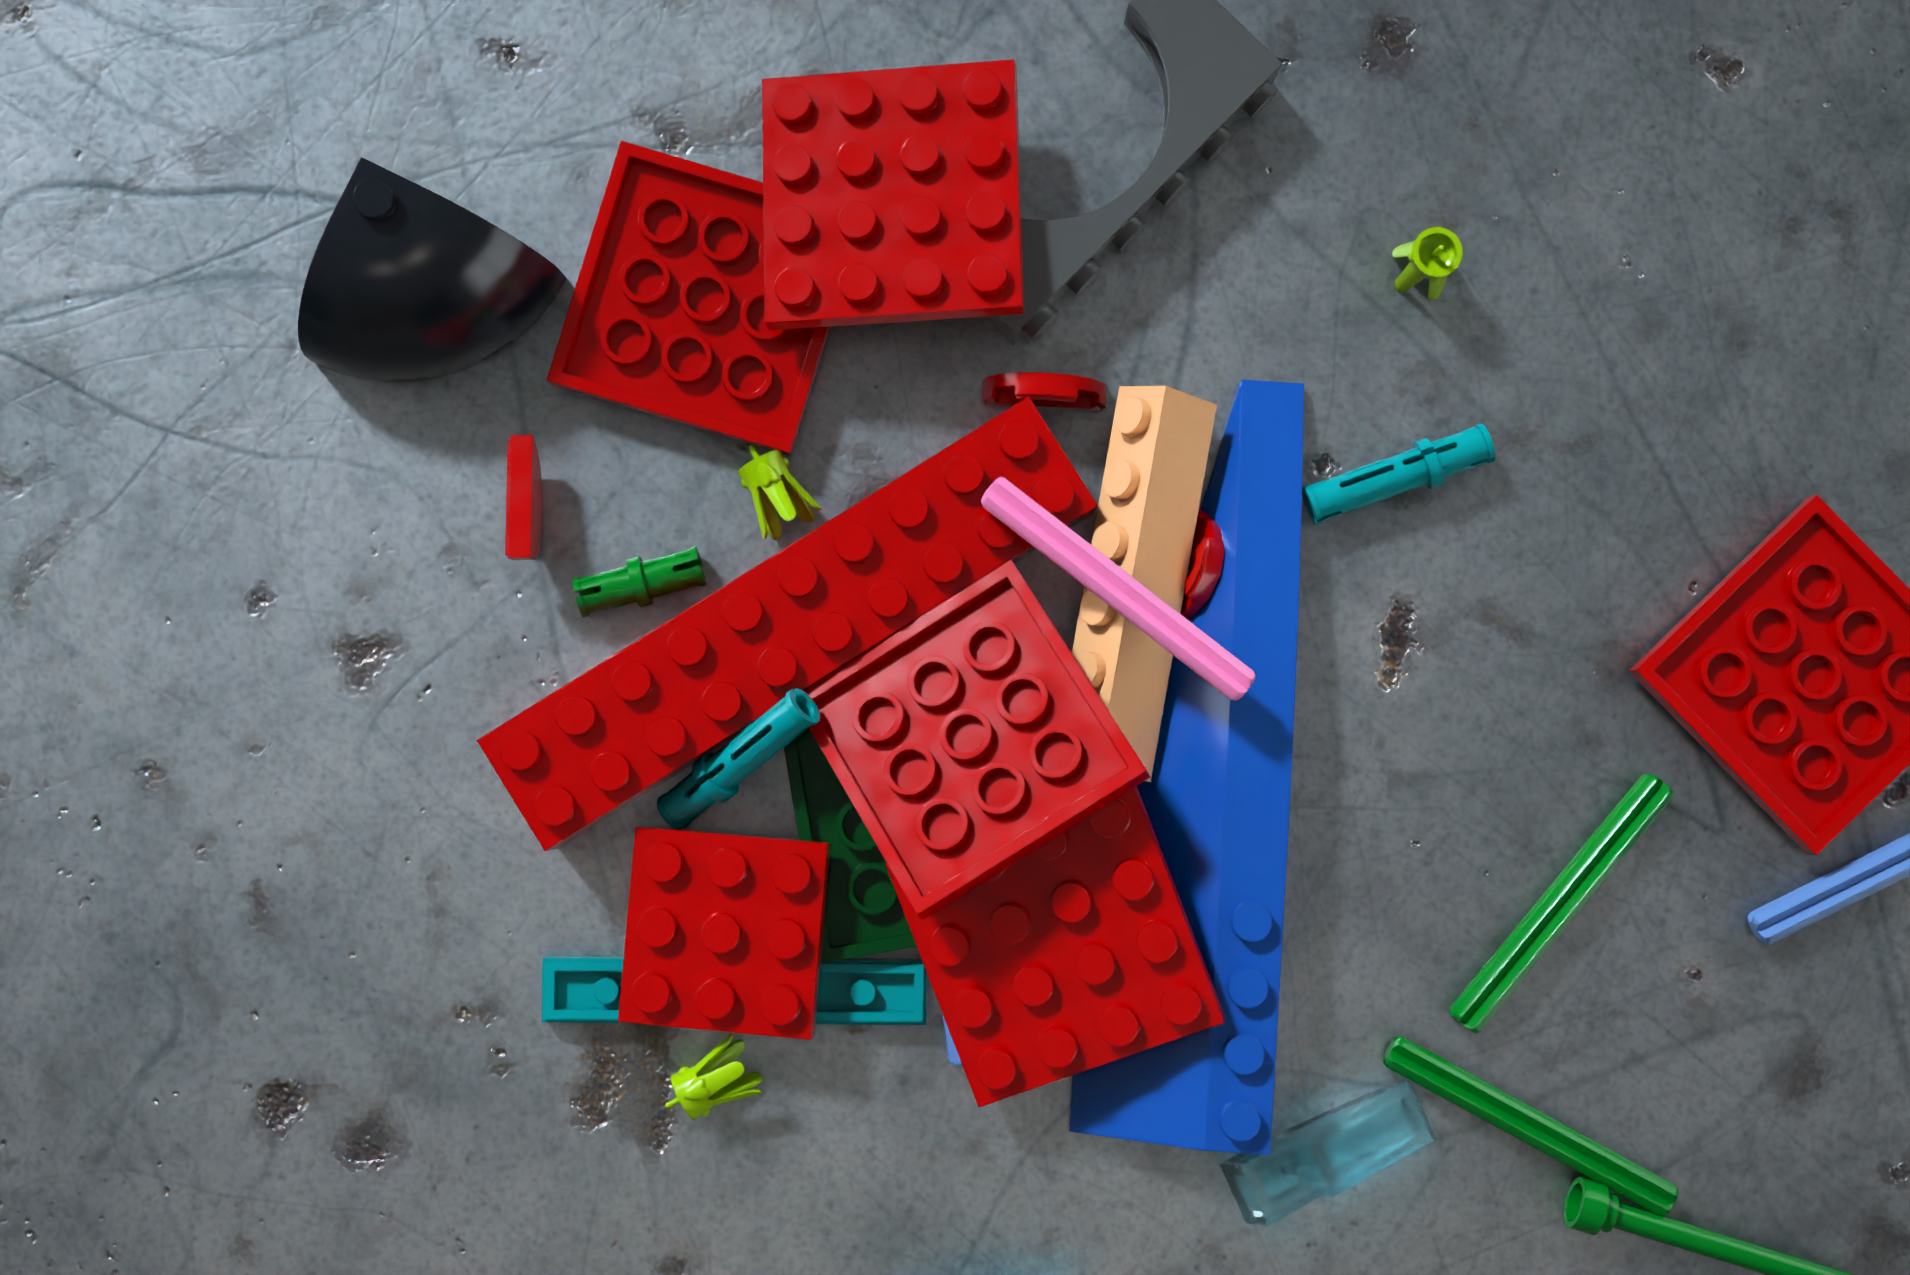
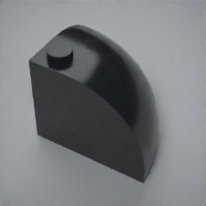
(415, 284)

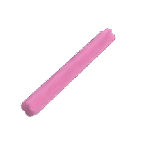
(1118, 589)

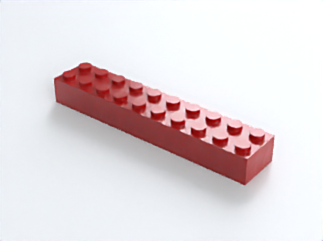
(777, 629)

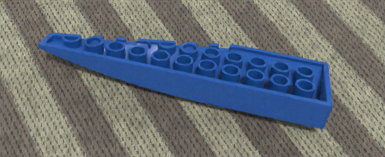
(1225, 807)

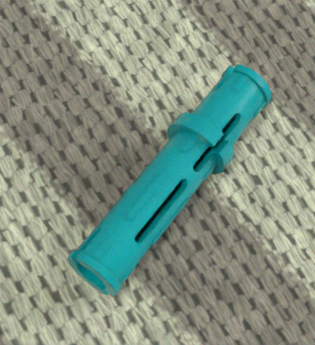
(1420, 466)
(718, 774)

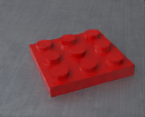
(724, 932)

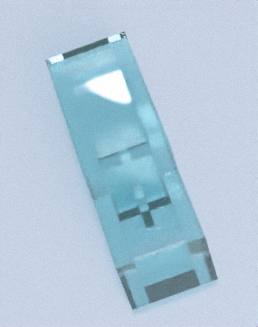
(1328, 1153)

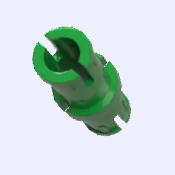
(639, 581)

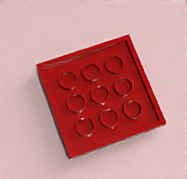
(892, 196)
(676, 306)
(1796, 675)
(970, 740)
(1067, 957)

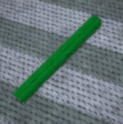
(1561, 903)
(1530, 1126)

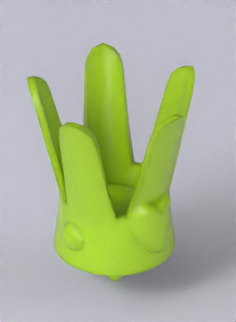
(1432, 257)
(773, 490)
(714, 1080)

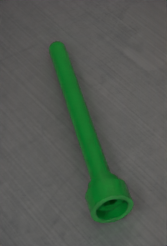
(1594, 1209)

